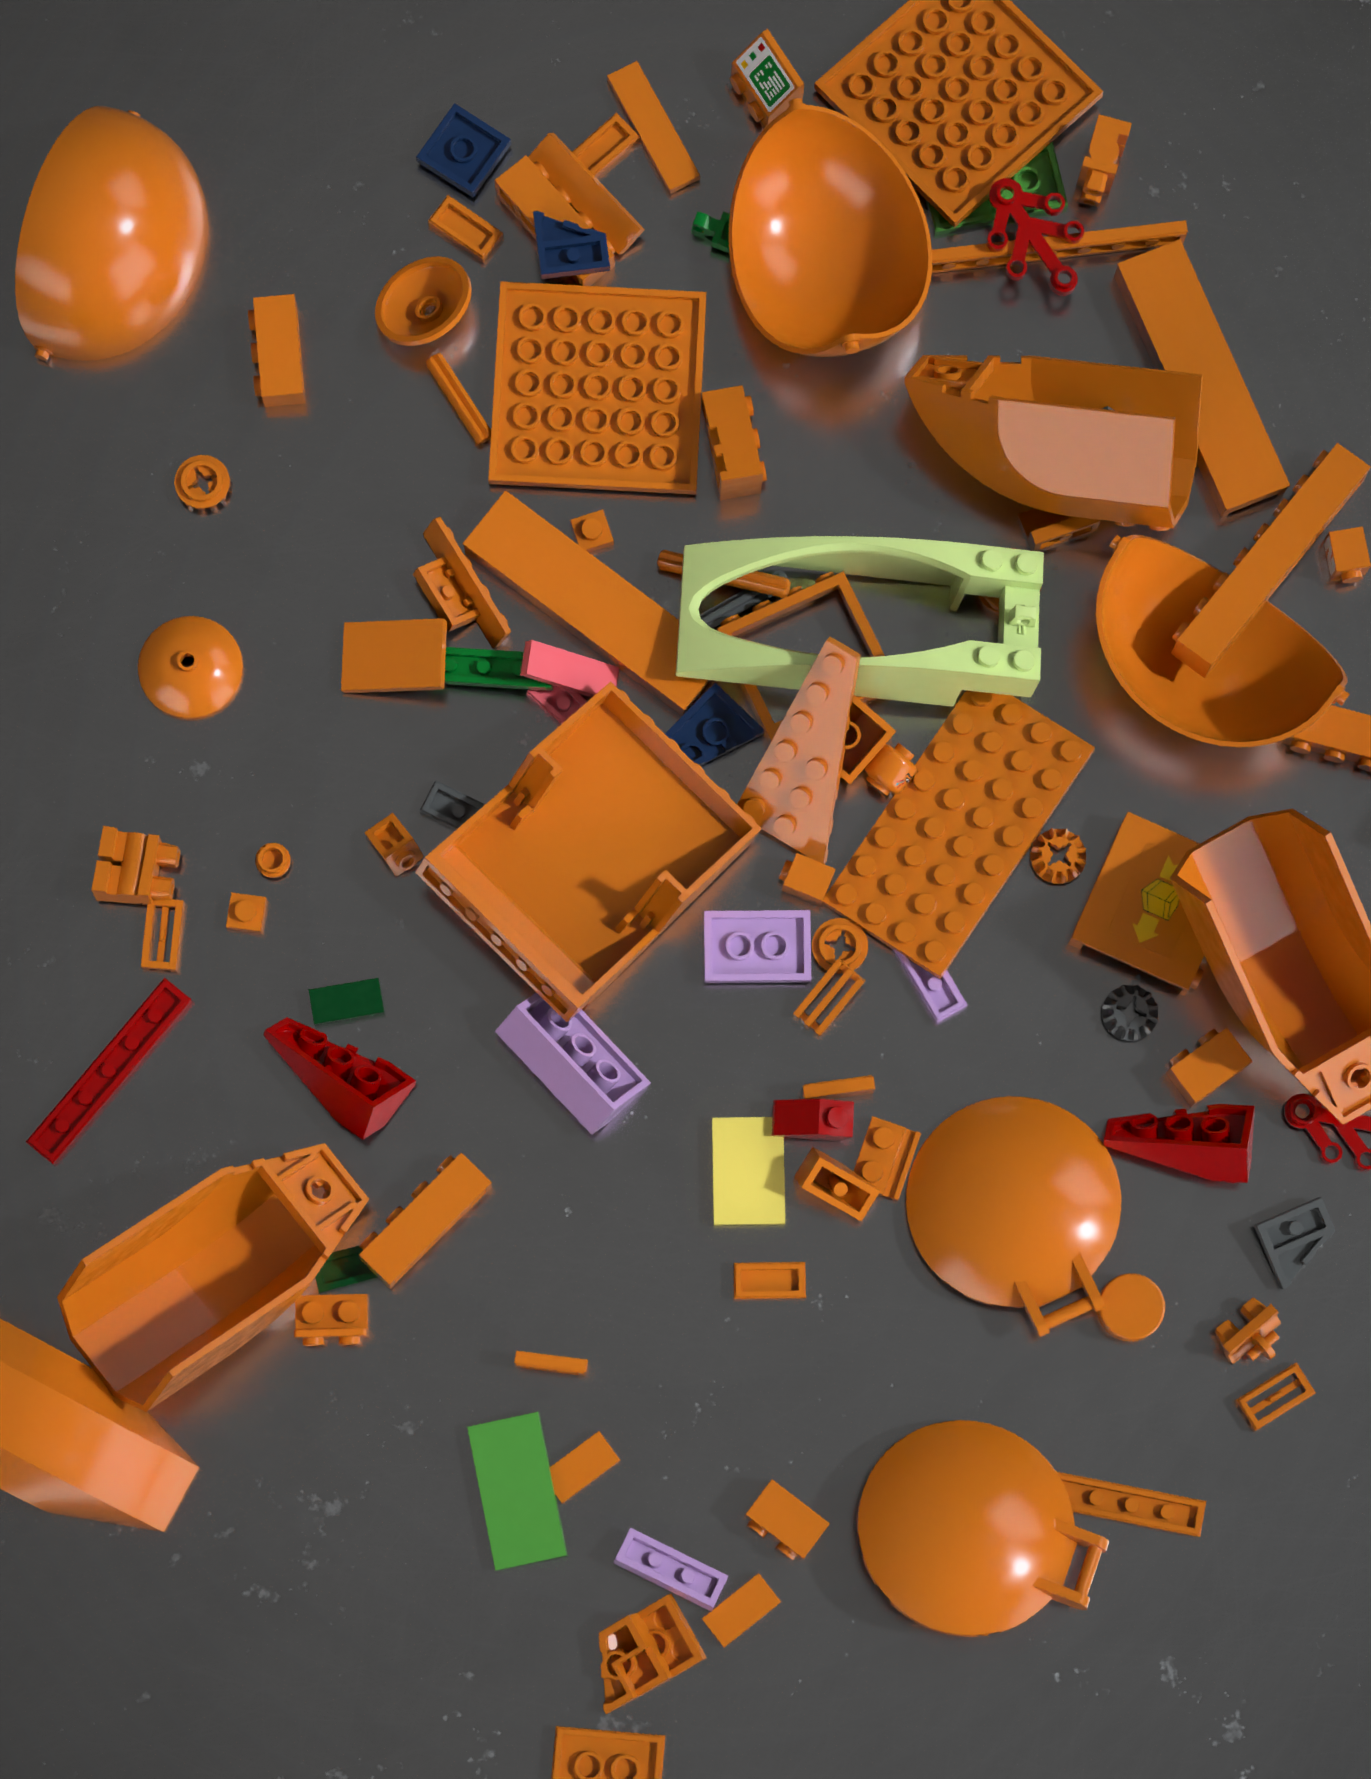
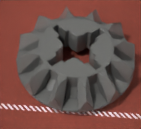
(1116, 1021)

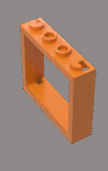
(797, 597)

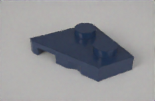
(569, 249)

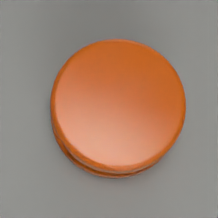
(1131, 1307)

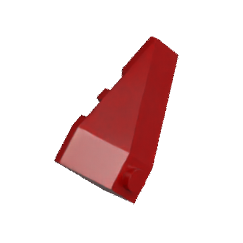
(348, 1085)
(1204, 1143)

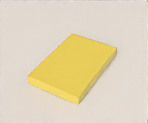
(747, 1172)

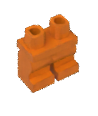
(1100, 163)
(131, 868)

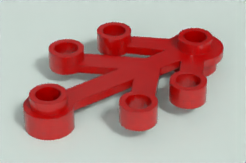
(1031, 231)
(1318, 1114)

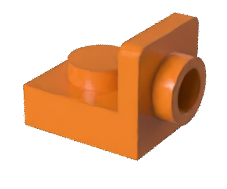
(394, 844)

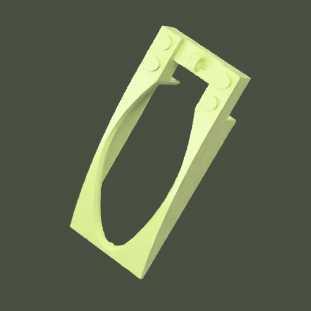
(916, 677)

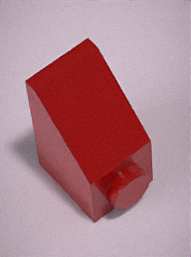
(813, 1119)

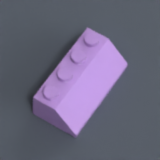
(573, 1061)

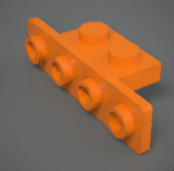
(455, 587)

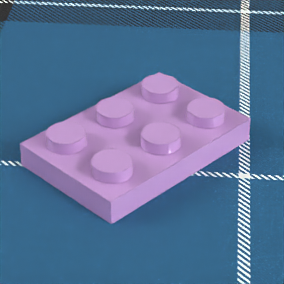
(757, 946)

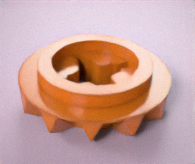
(208, 467)
(1058, 872)
(830, 932)

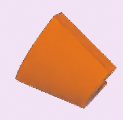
(646, 1652)

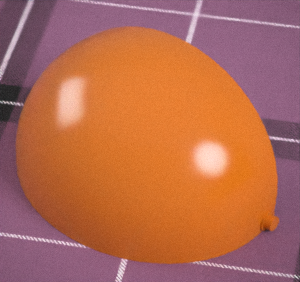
(827, 236)
(108, 238)
(1259, 691)

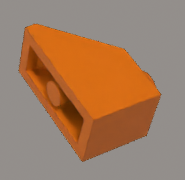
(836, 1184)

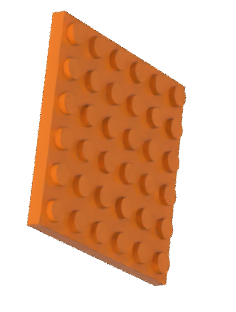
(959, 95)
(597, 388)

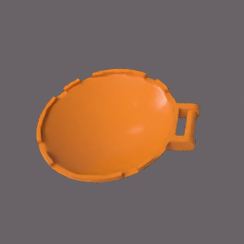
(1015, 1206)
(971, 1530)

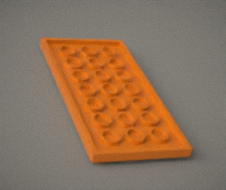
(958, 827)

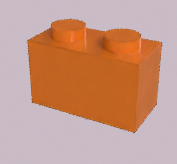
(1208, 1066)
(786, 1520)

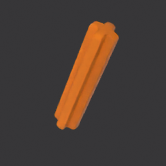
(459, 398)

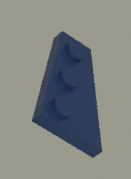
(713, 727)

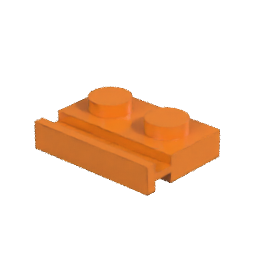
(886, 1156)

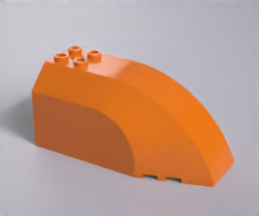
(1047, 442)
(1288, 948)
(207, 1271)
(79, 1446)

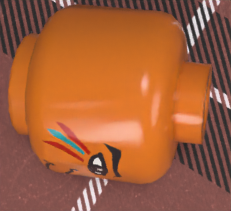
(891, 769)

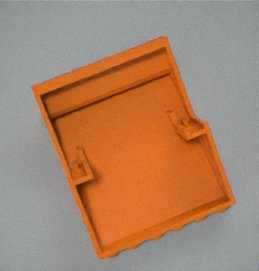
(589, 851)

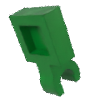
(709, 226)

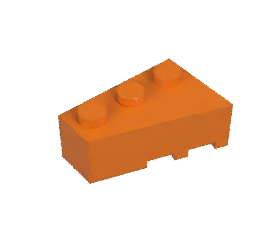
(733, 442)

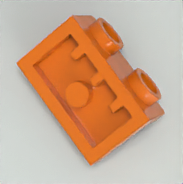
(331, 1318)

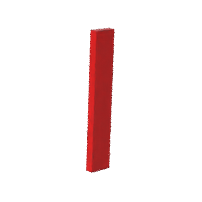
(109, 1071)

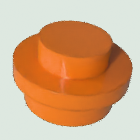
(272, 860)

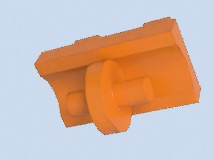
(1254, 1337)

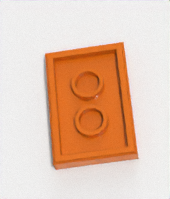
(394, 655)
(606, 1754)

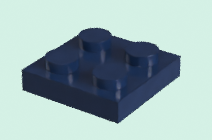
(463, 150)

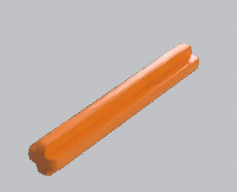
(754, 581)

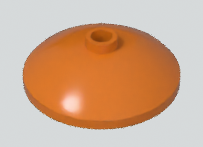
(423, 301)
(195, 689)

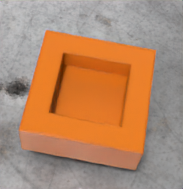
(592, 531)
(246, 913)

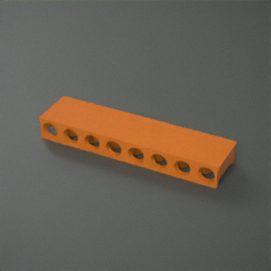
(1186, 338)
(583, 597)

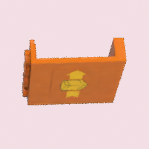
(1136, 910)

